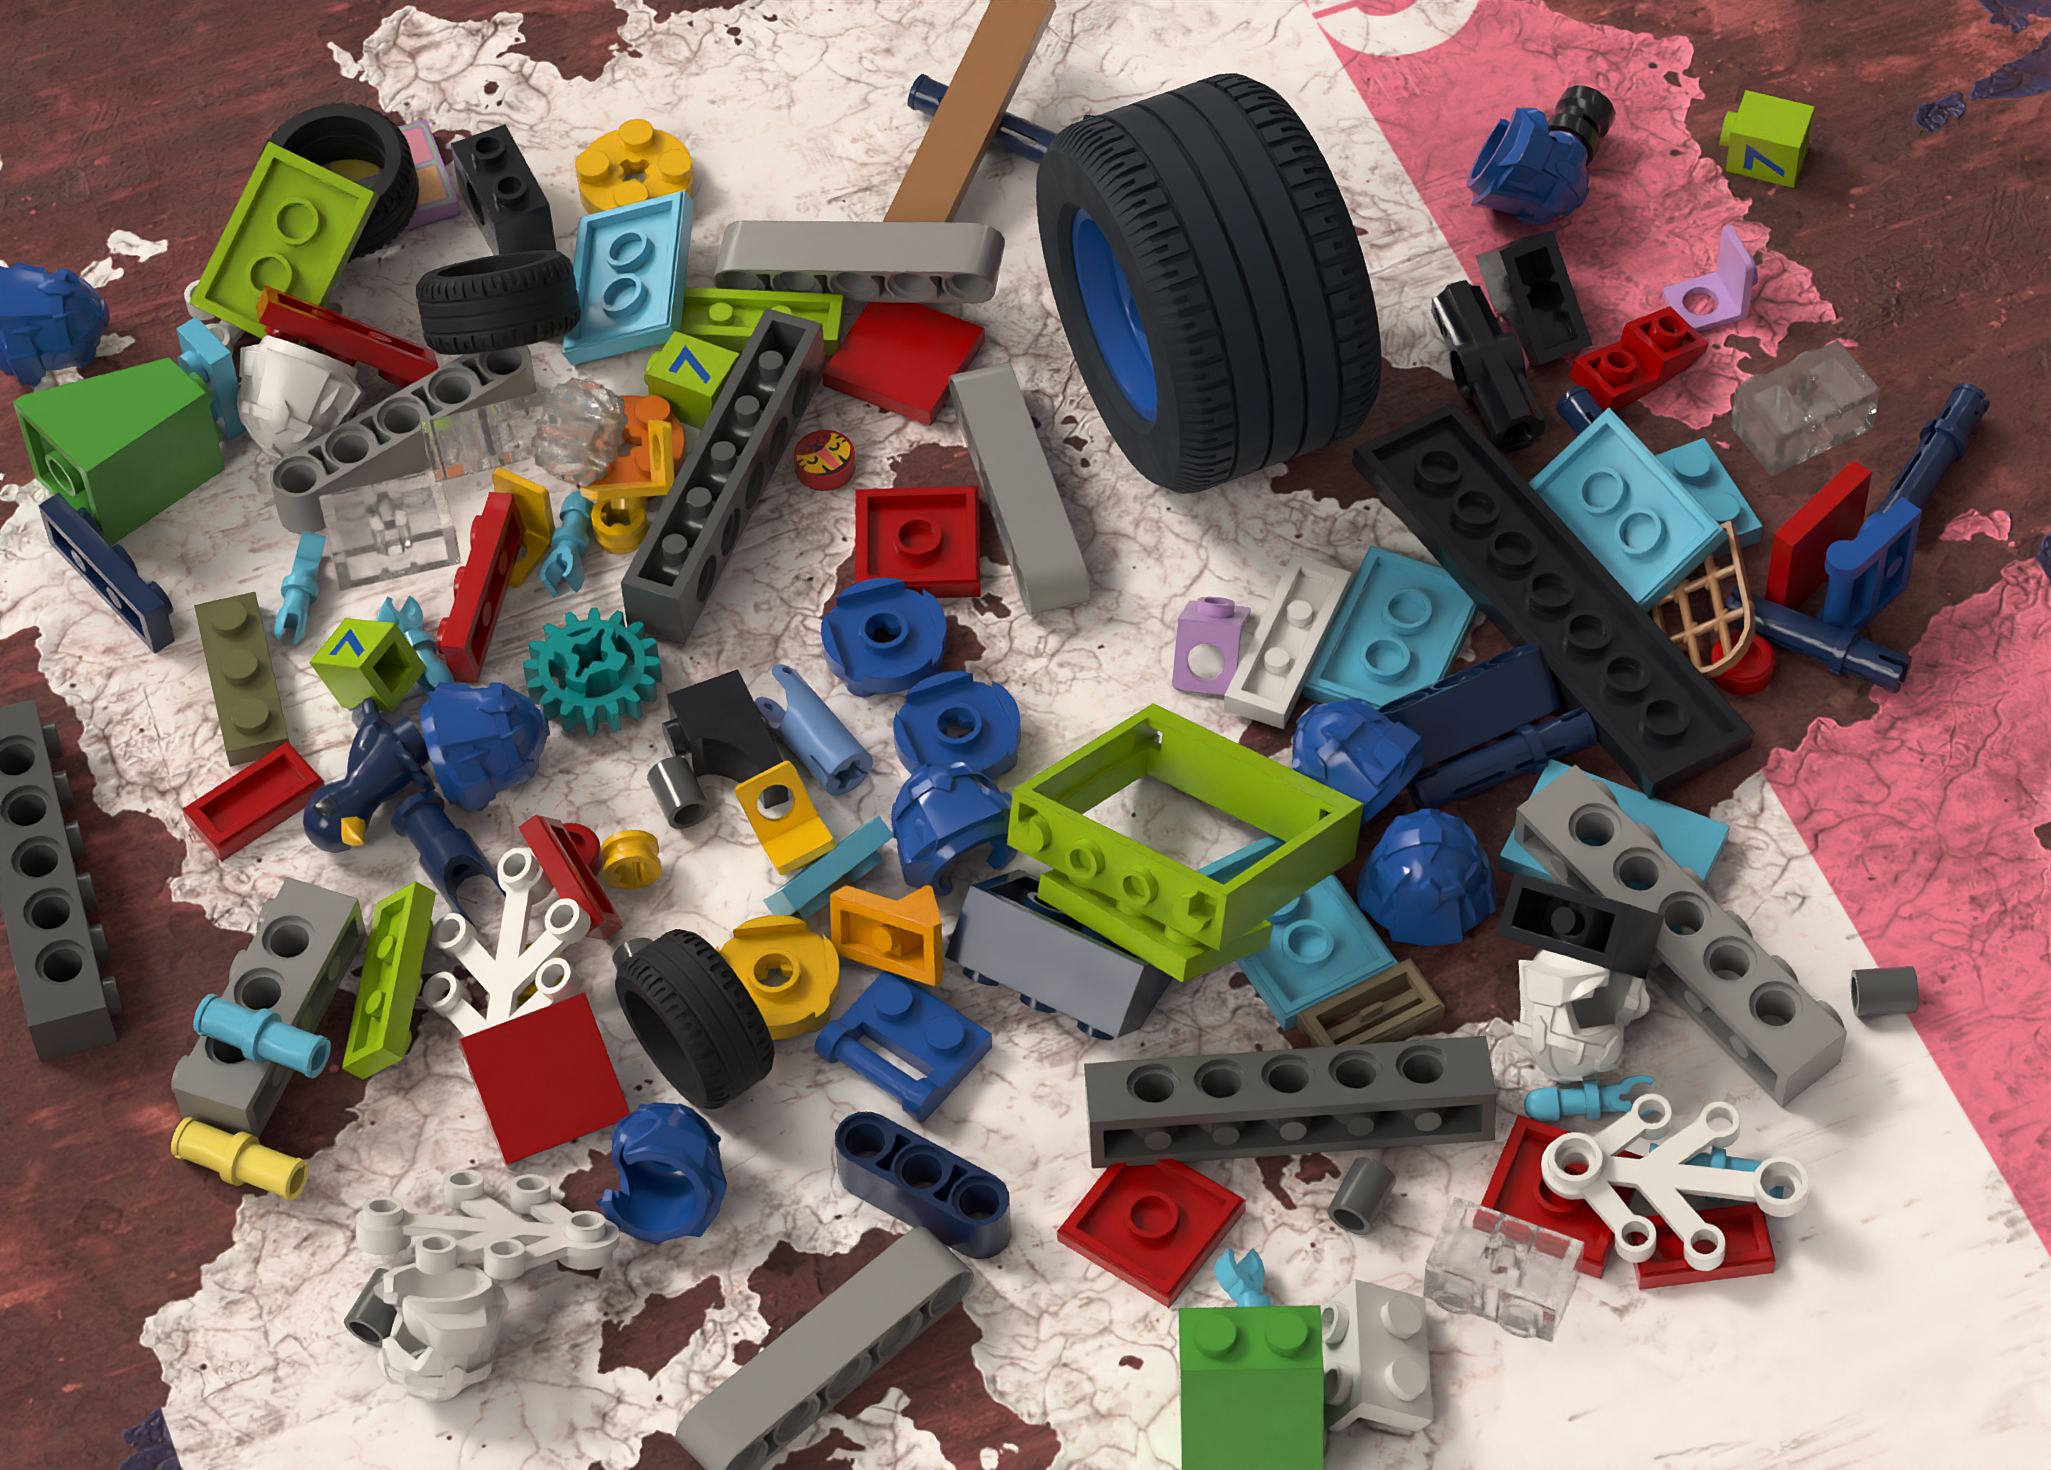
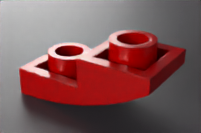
(1644, 359)

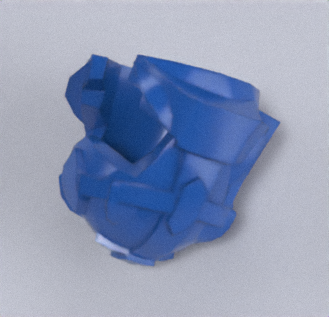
(1530, 170)
(47, 321)
(482, 741)
(1357, 752)
(944, 815)
(1427, 880)
(666, 1174)

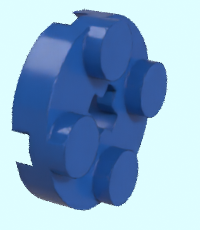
(890, 666)
(954, 698)

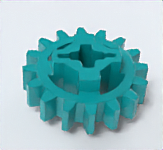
(593, 671)

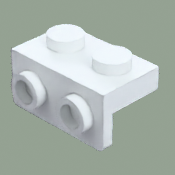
(1376, 1358)

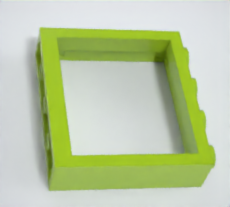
(1051, 828)

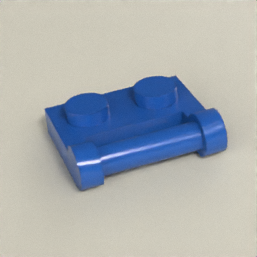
(1871, 568)
(914, 1029)

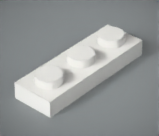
(1287, 641)

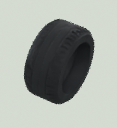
(362, 134)
(498, 302)
(695, 1019)

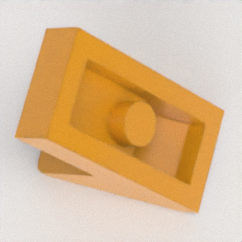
(889, 933)

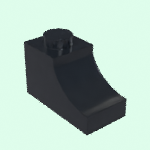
(1535, 296)
(722, 733)

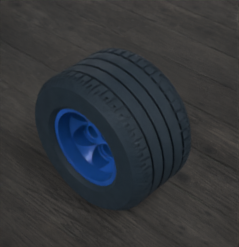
(1209, 282)

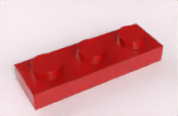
(344, 338)
(481, 587)

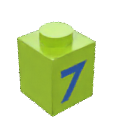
(1767, 138)
(689, 376)
(366, 662)

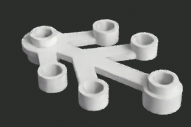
(514, 967)
(1663, 1176)
(576, 1239)

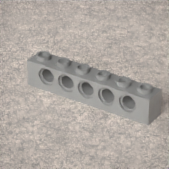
(1778, 1058)

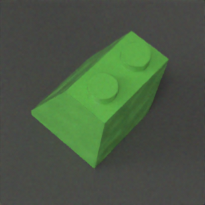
(123, 442)
(1251, 1388)

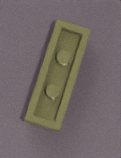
(241, 677)

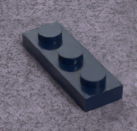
(108, 571)

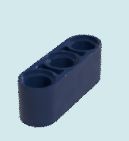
(1478, 702)
(910, 1159)

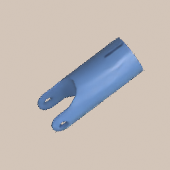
(815, 734)

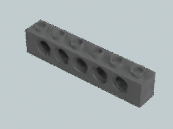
(724, 476)
(58, 1014)
(1290, 1101)

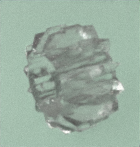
(579, 431)

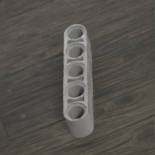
(864, 259)
(389, 437)
(1019, 489)
(825, 1354)

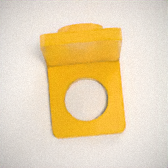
(636, 494)
(537, 517)
(797, 836)

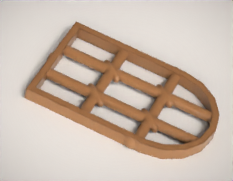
(1723, 616)

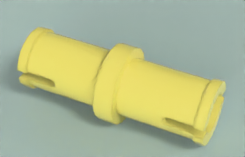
(239, 1158)

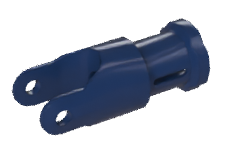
(446, 852)

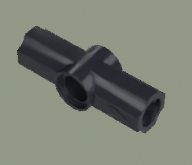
(1488, 366)

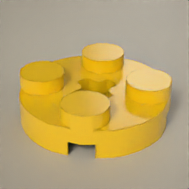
(628, 151)
(810, 961)

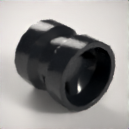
(1585, 115)

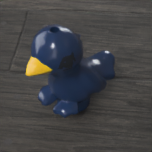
(379, 767)

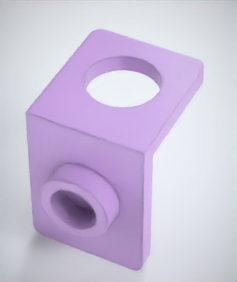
(1728, 286)
(1210, 622)

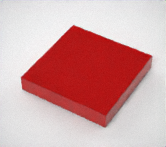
(903, 358)
(920, 538)
(1803, 541)
(544, 1078)
(1522, 1193)
(1152, 1225)

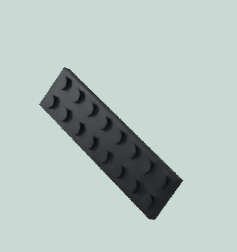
(1550, 590)

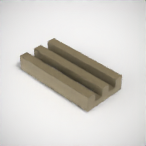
(1379, 1021)

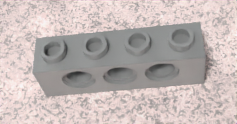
(302, 920)

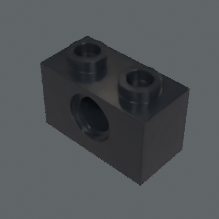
(502, 193)
(1580, 925)

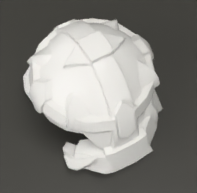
(293, 394)
(1575, 1015)
(440, 1329)

